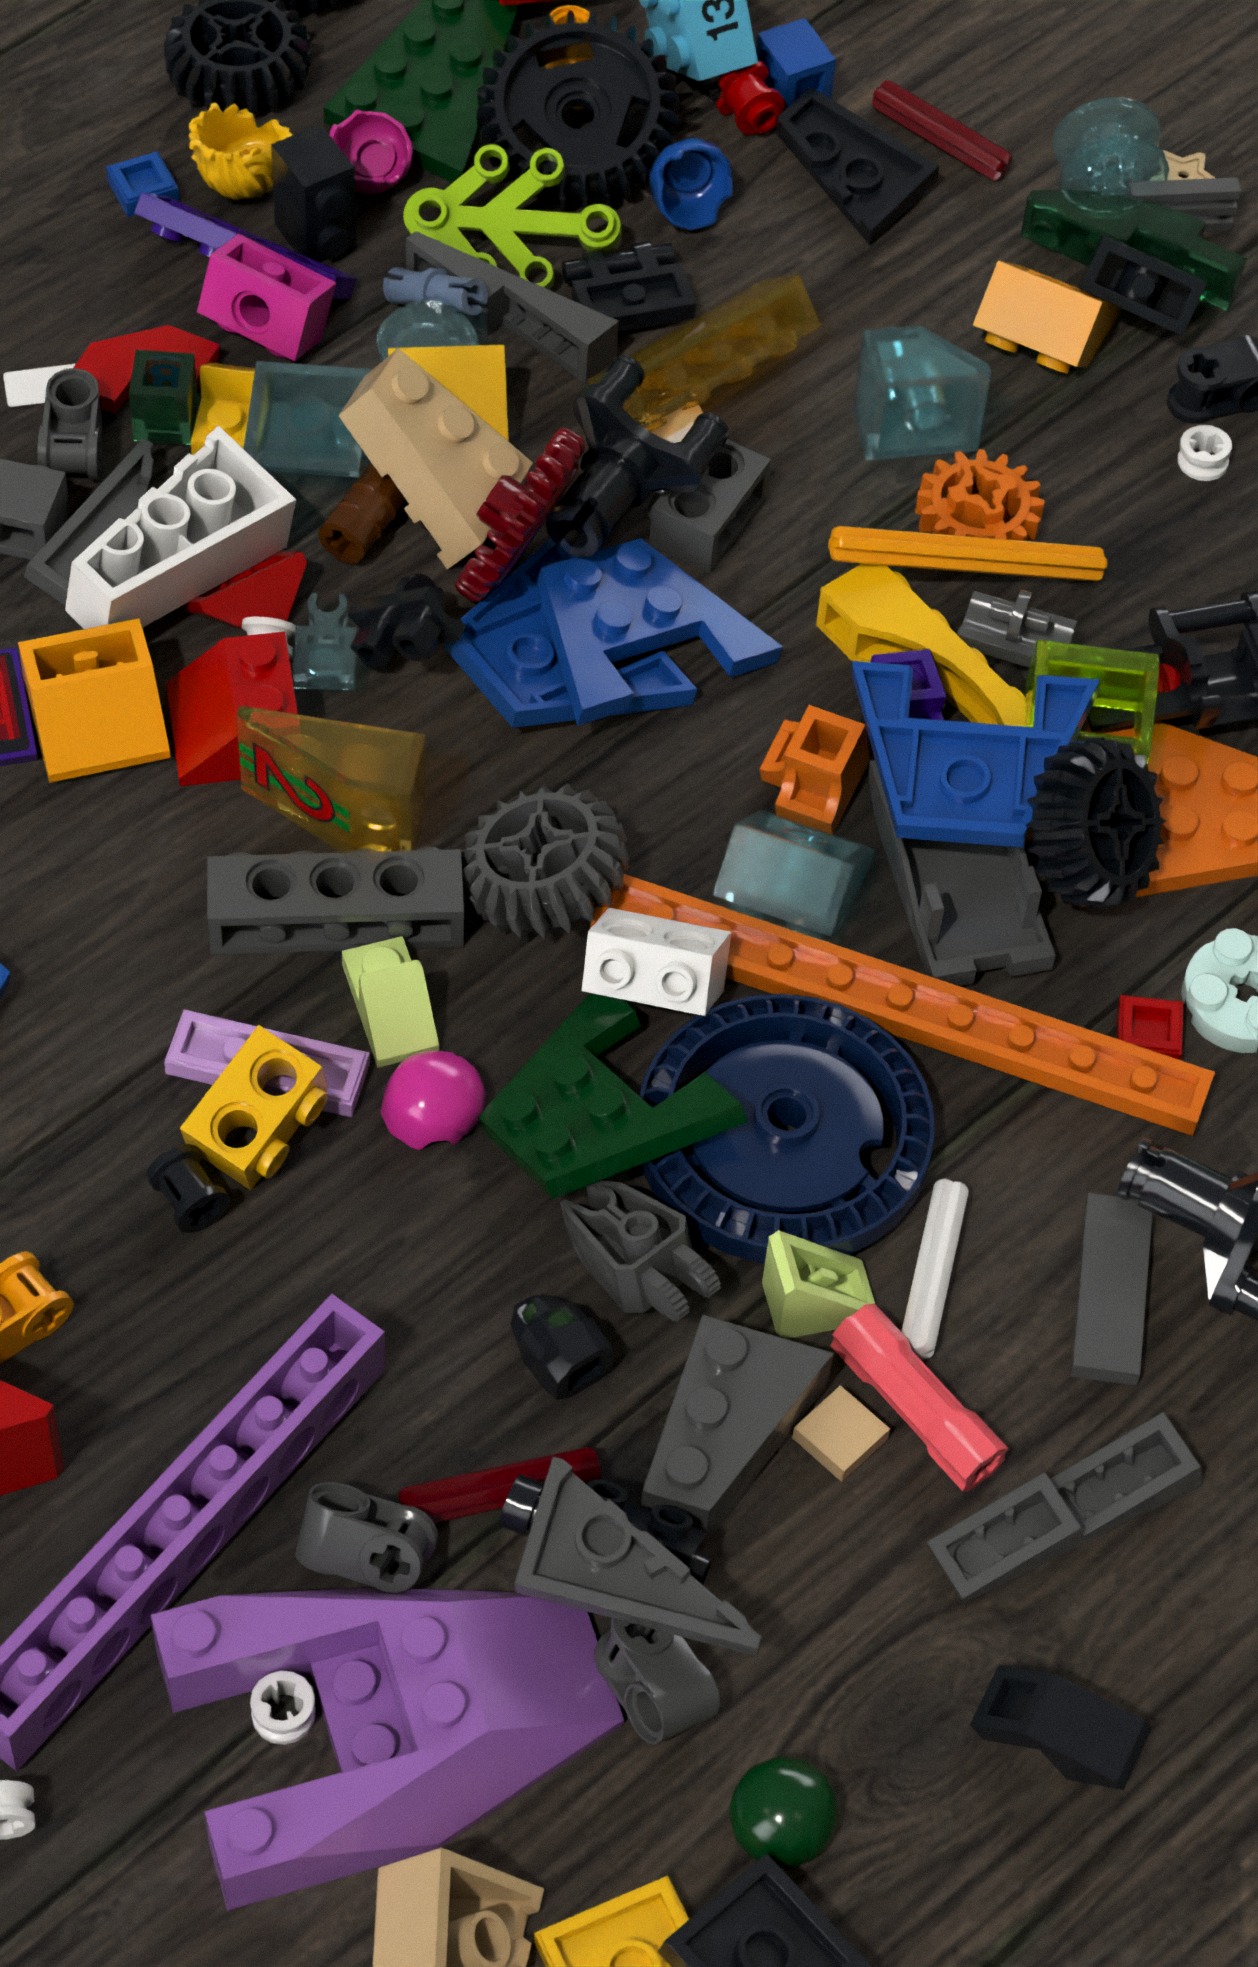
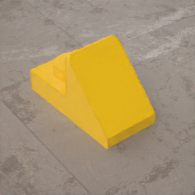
(224, 402)

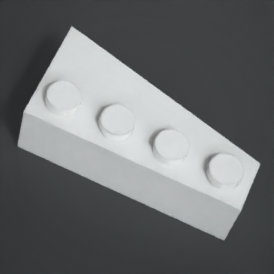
(183, 538)

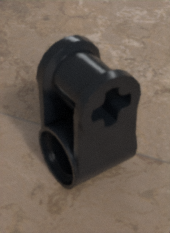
(1221, 376)

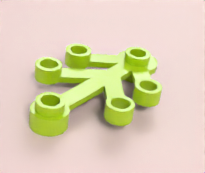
(502, 218)

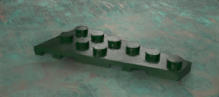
(430, 78)

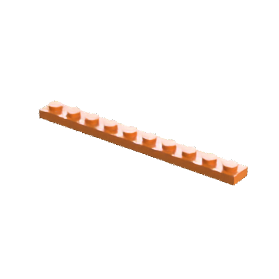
(941, 1012)

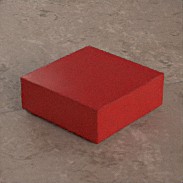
(1151, 1024)

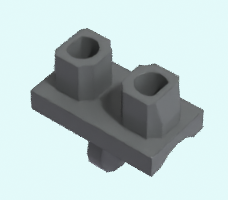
(1011, 629)

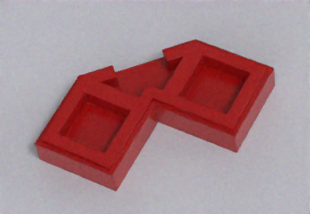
(113, 359)

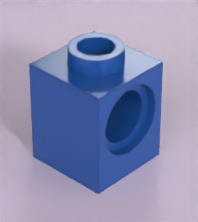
(795, 60)

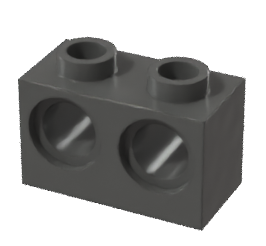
(707, 521)

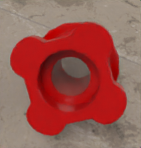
(750, 99)

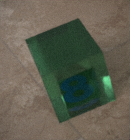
(163, 396)

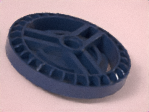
(802, 1068)

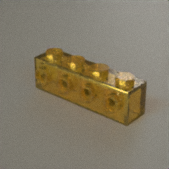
(719, 348)

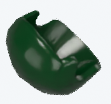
(784, 1811)

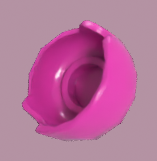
(376, 148)
(433, 1099)

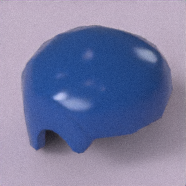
(691, 183)

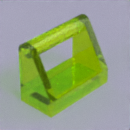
(1125, 678)

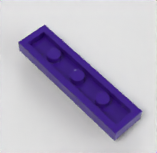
(175, 220)

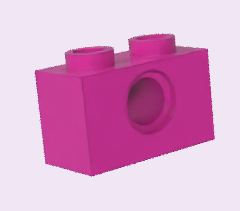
(266, 297)

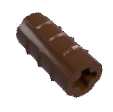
(361, 516)

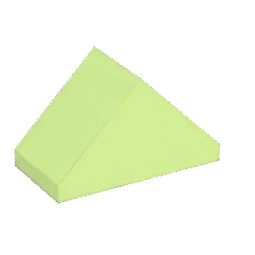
(811, 1286)

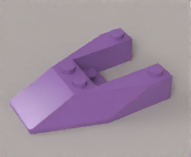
(428, 1703)

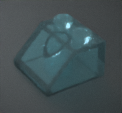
(918, 394)
(297, 422)
(792, 873)

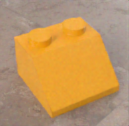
(1044, 316)

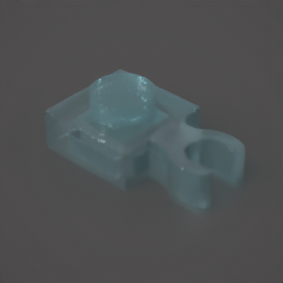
(324, 650)

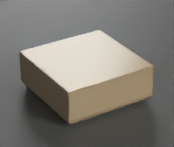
(841, 1433)

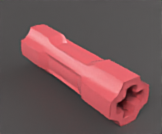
(952, 1433)

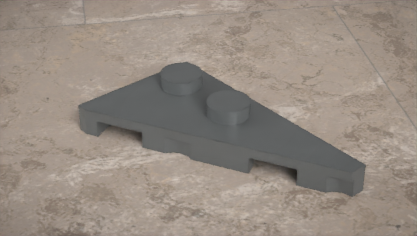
(599, 1562)

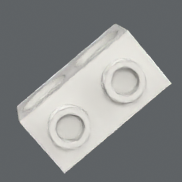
(656, 961)

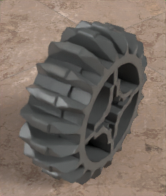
(544, 861)

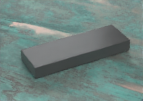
(1111, 1290)

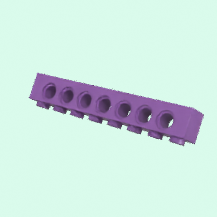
(182, 1523)

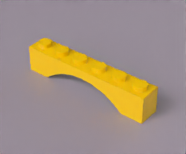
(879, 613)

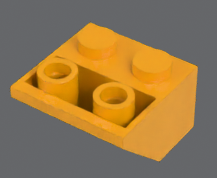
(94, 700)

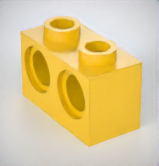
(239, 1101)

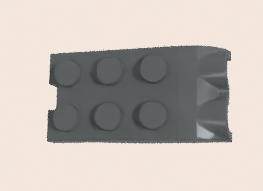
(965, 902)

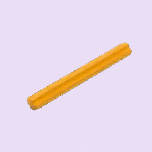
(966, 554)

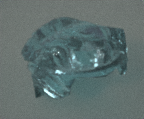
(425, 326)

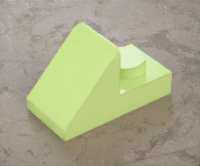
(391, 1000)

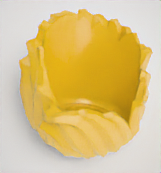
(234, 152)

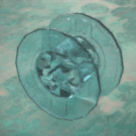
(1109, 146)

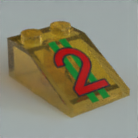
(336, 777)

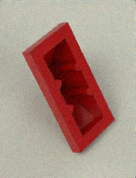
(257, 592)

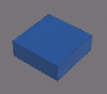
(140, 175)

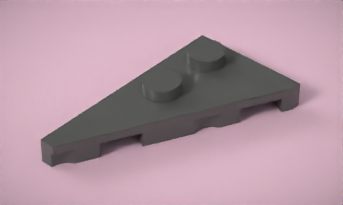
(110, 501)

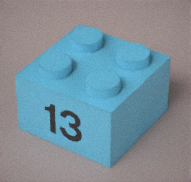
(701, 35)

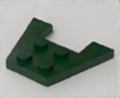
(580, 1123)

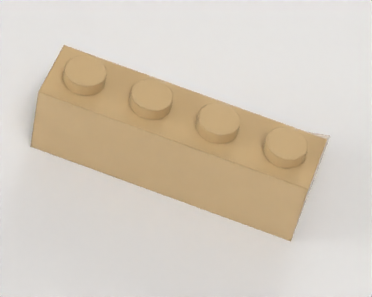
(451, 1913)

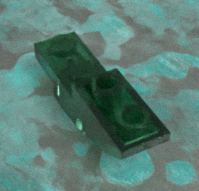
(1074, 220)

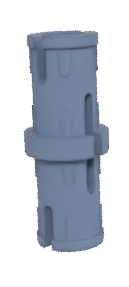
(435, 285)

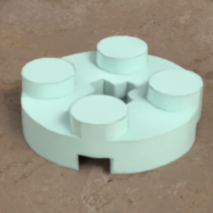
(1212, 991)

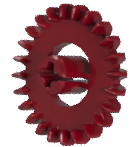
(517, 514)

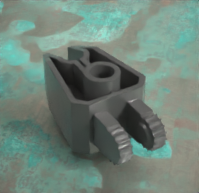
(637, 1250)

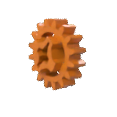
(979, 499)

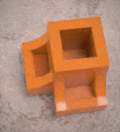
(816, 767)

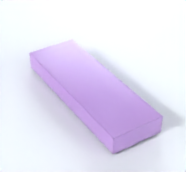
(208, 1043)

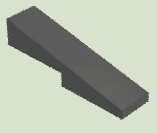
(553, 324)
(1067, 1510)

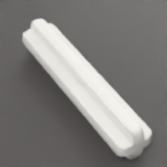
(934, 1266)

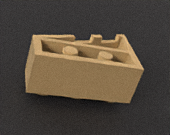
(432, 451)

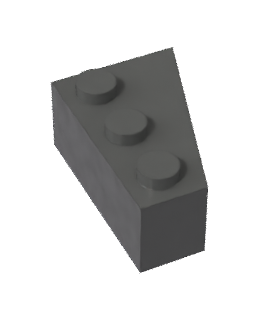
(730, 1417)

